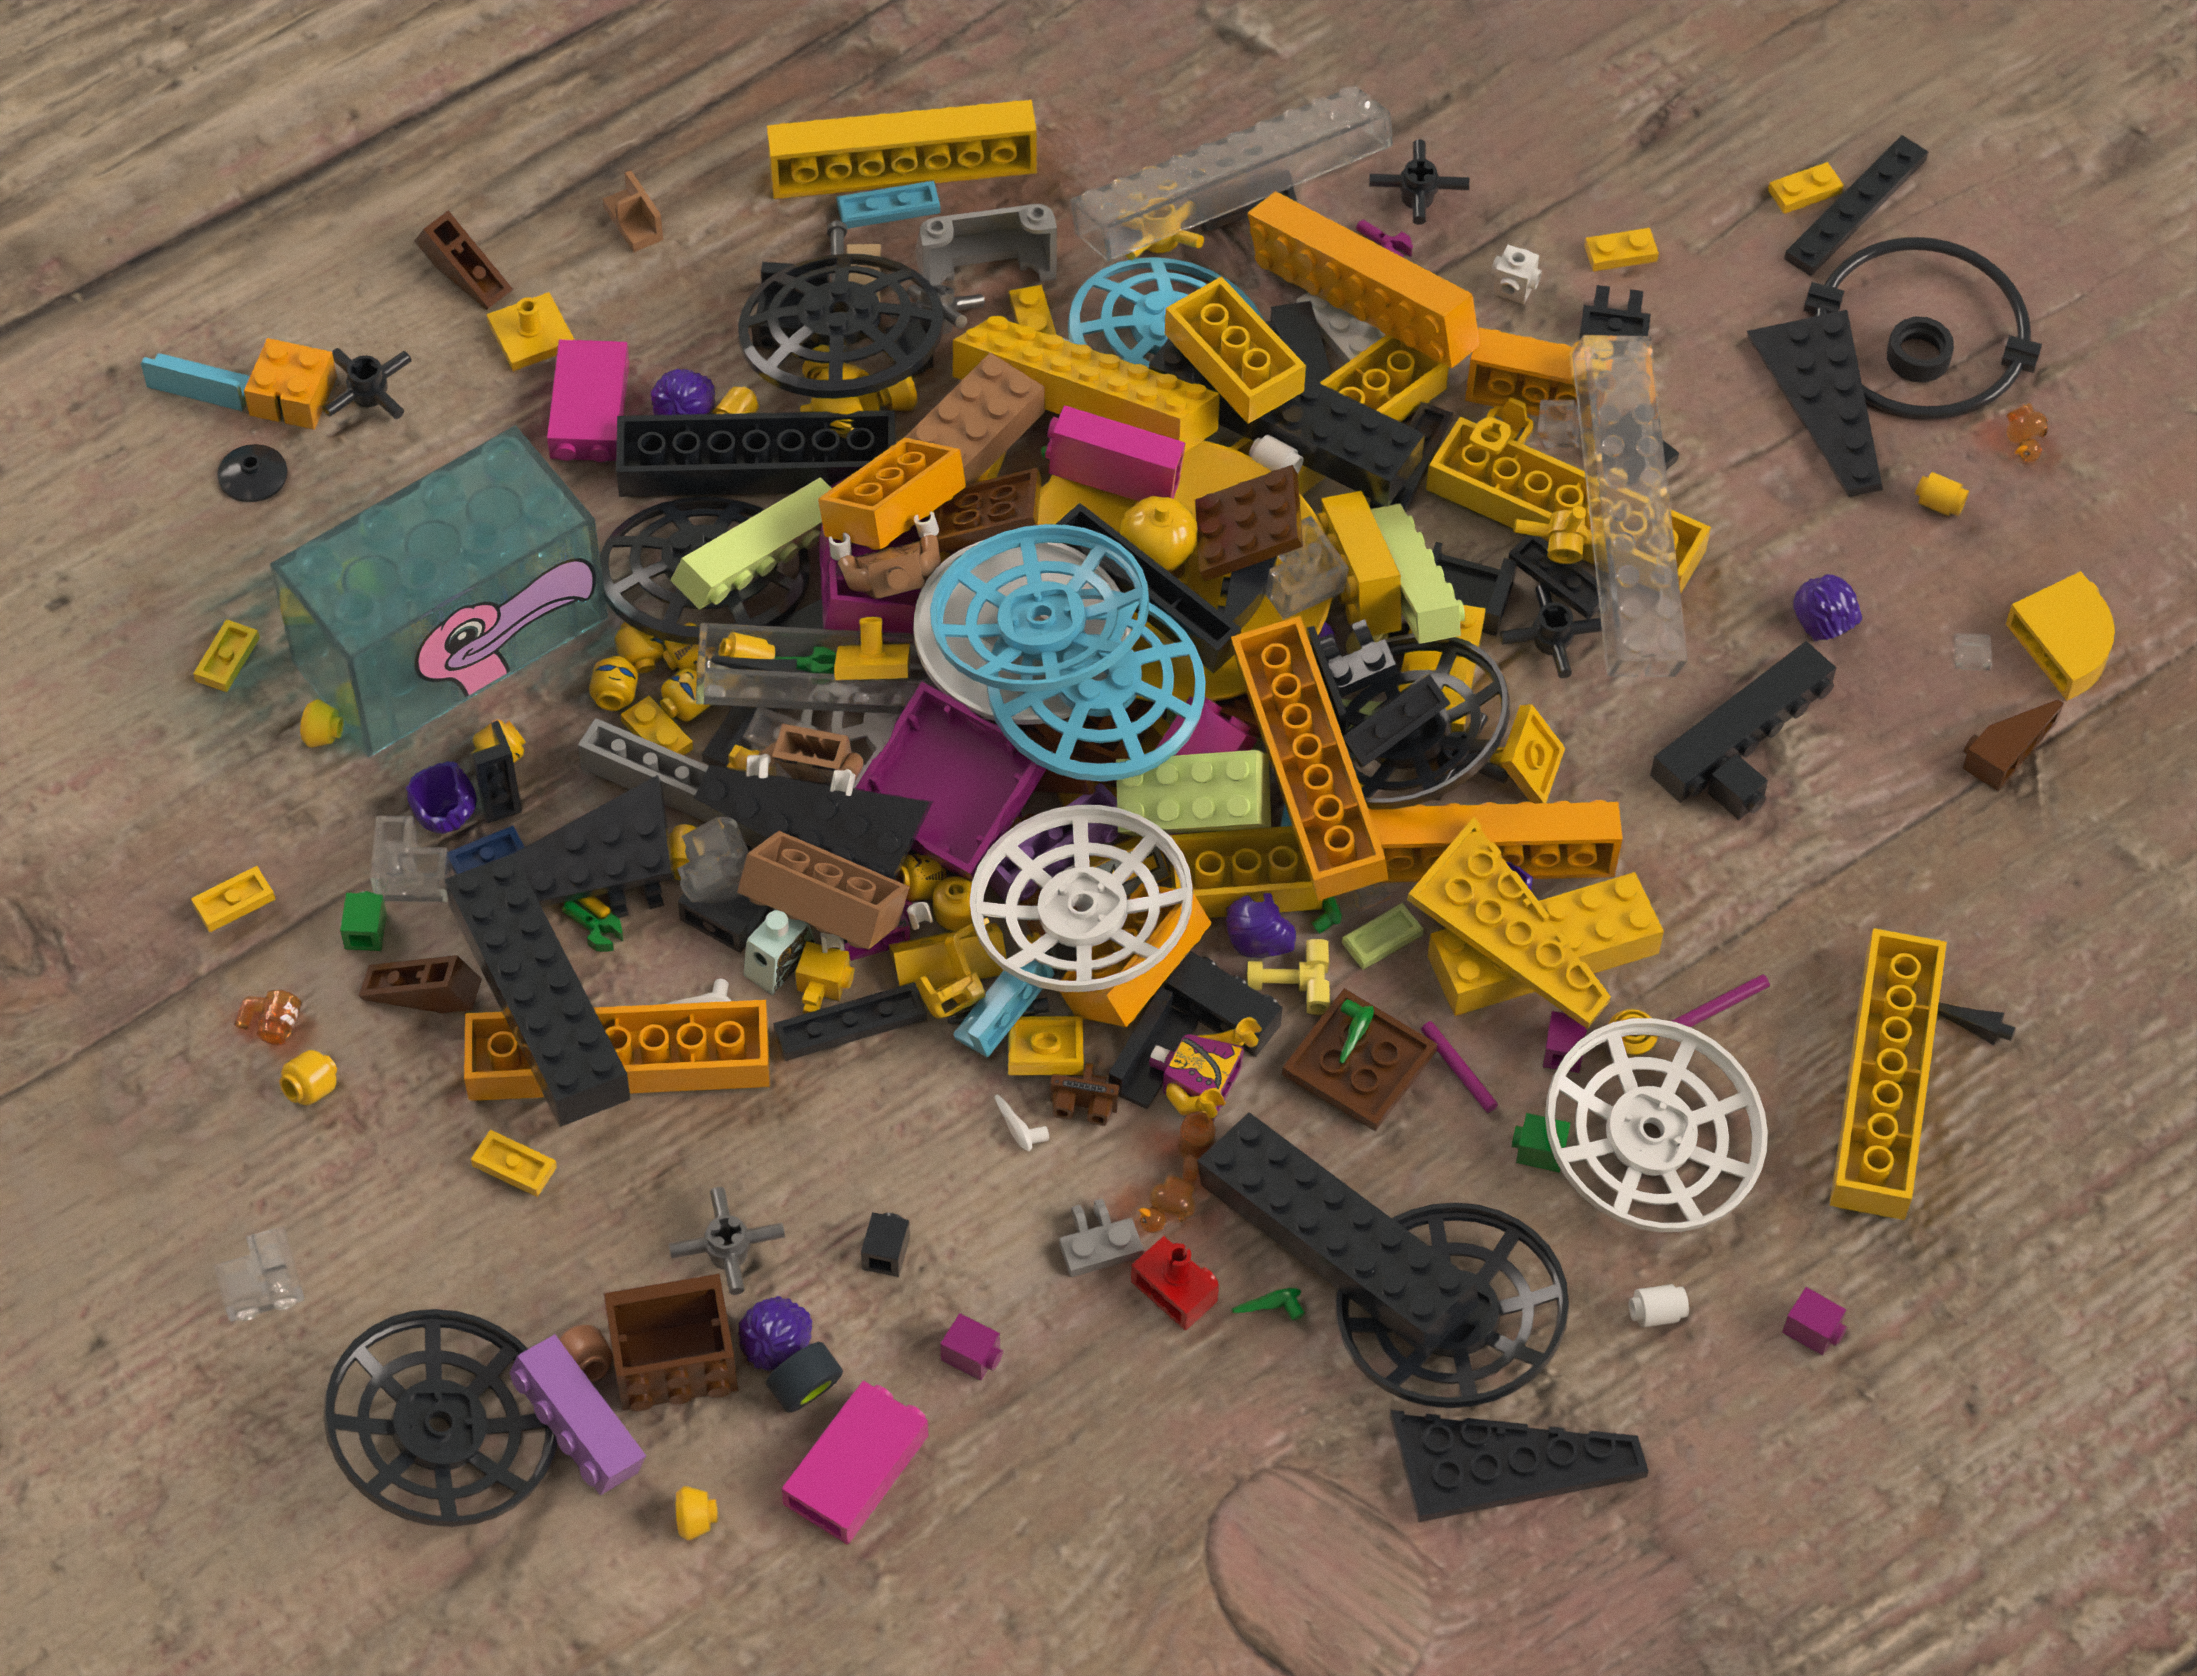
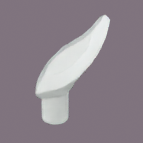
(718, 994)
(1019, 1130)

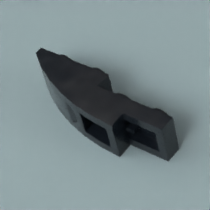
(1245, 591)

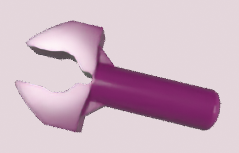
(1400, 241)

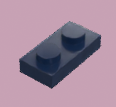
(485, 850)

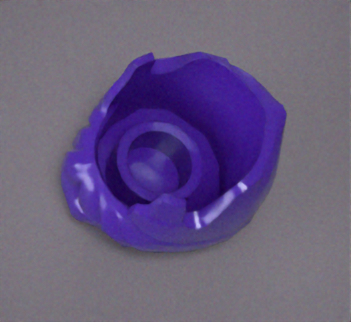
(1259, 928)

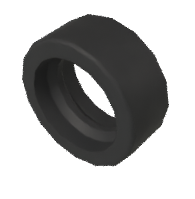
(1923, 329)

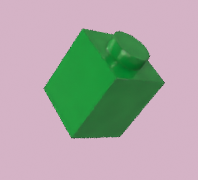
(363, 921)
(1534, 1144)

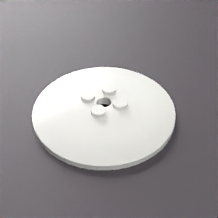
(958, 685)

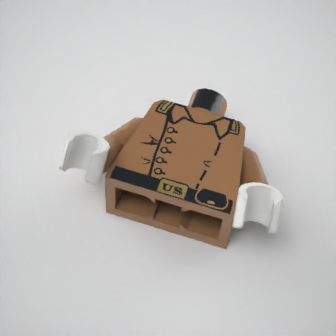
(893, 568)
(810, 757)

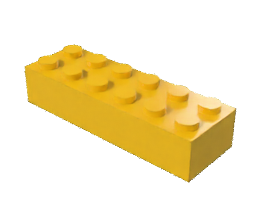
(1603, 923)

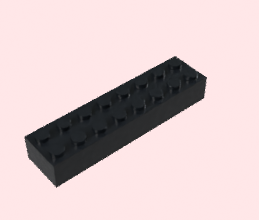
(1327, 429)
(744, 451)
(537, 990)
(1338, 1234)

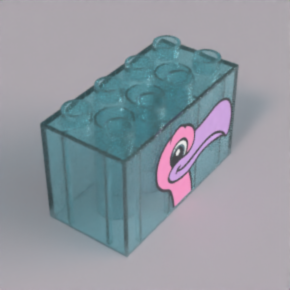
(441, 590)

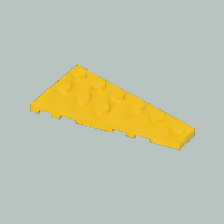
(1500, 917)

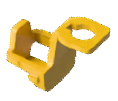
(1514, 418)
(963, 990)

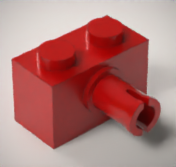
(1175, 1282)

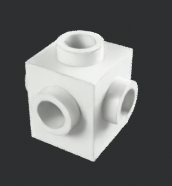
(1515, 274)

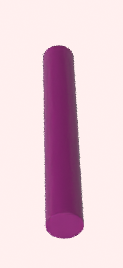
(1723, 1001)
(1459, 1067)

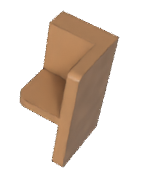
(635, 214)

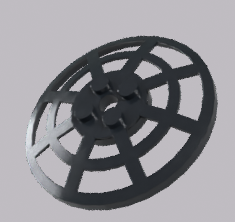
(824, 324)
(677, 546)
(1434, 734)
(1481, 1325)
(436, 1399)

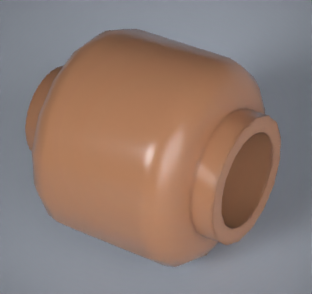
(588, 1350)

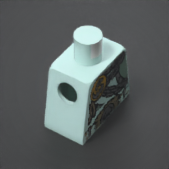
(780, 946)

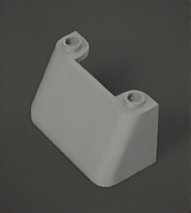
(988, 236)

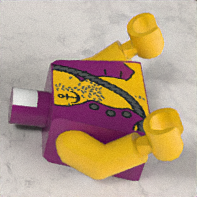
(1204, 1068)

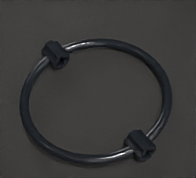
(2019, 351)

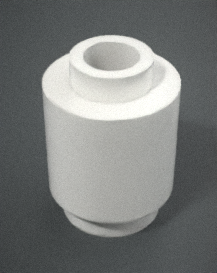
(1275, 454)
(1658, 1305)

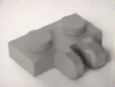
(1099, 1246)

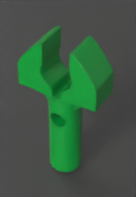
(821, 661)
(595, 926)

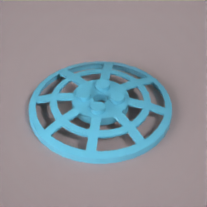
(1148, 315)
(1039, 598)
(1106, 699)

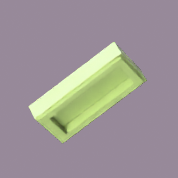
(1382, 936)

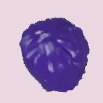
(682, 393)
(1826, 607)
(441, 797)
(773, 1332)

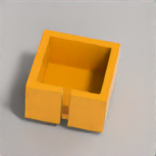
(298, 376)

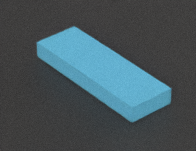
(888, 204)

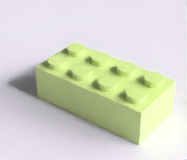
(1201, 793)

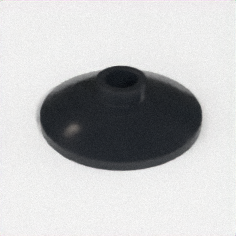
(256, 482)

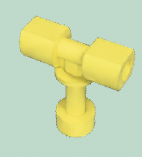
(1309, 976)

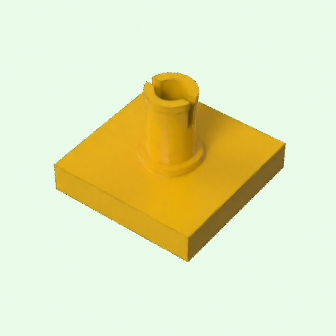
(529, 330)
(872, 657)
(1531, 754)

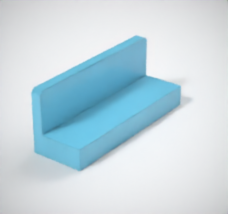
(195, 381)
(999, 1009)

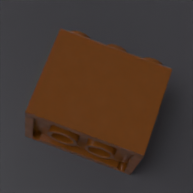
(671, 1342)

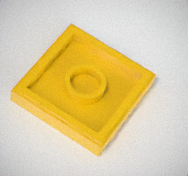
(1046, 1046)

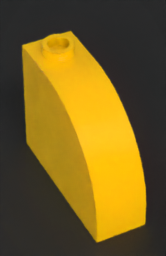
(2066, 632)

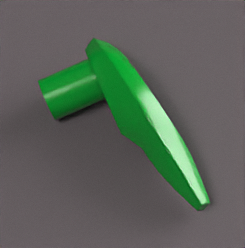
(1330, 917)
(1361, 1019)
(1276, 1299)

